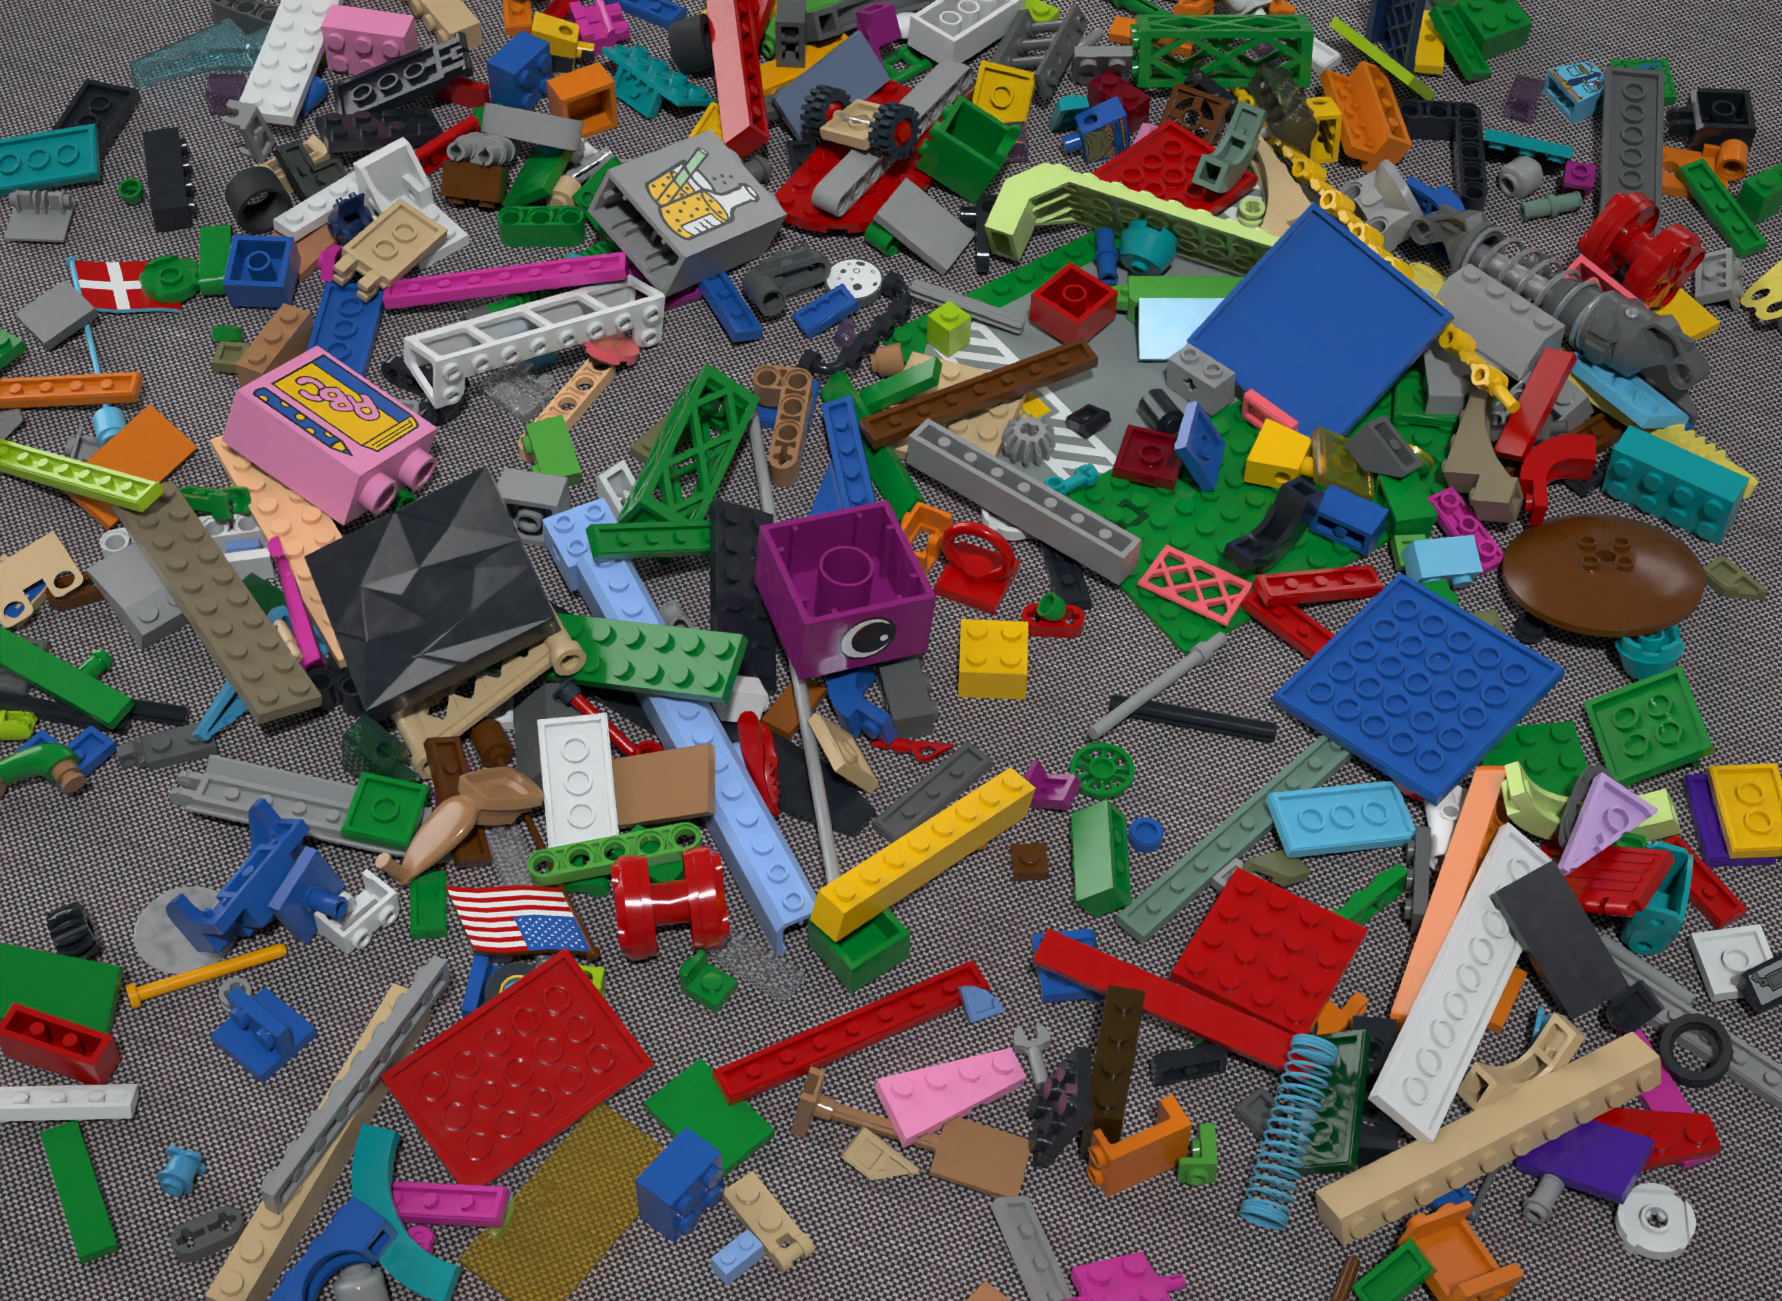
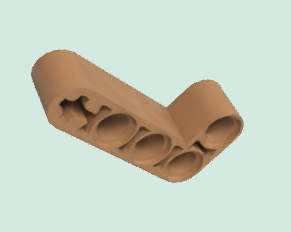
(793, 394)

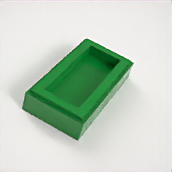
(428, 906)
(1396, 1275)

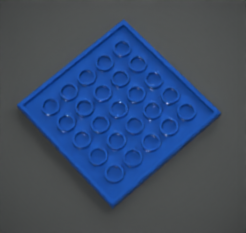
(1418, 688)

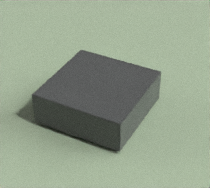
(1255, 1111)

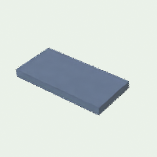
(847, 67)

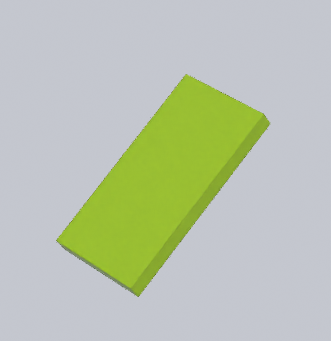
(1382, 59)

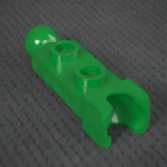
(217, 502)

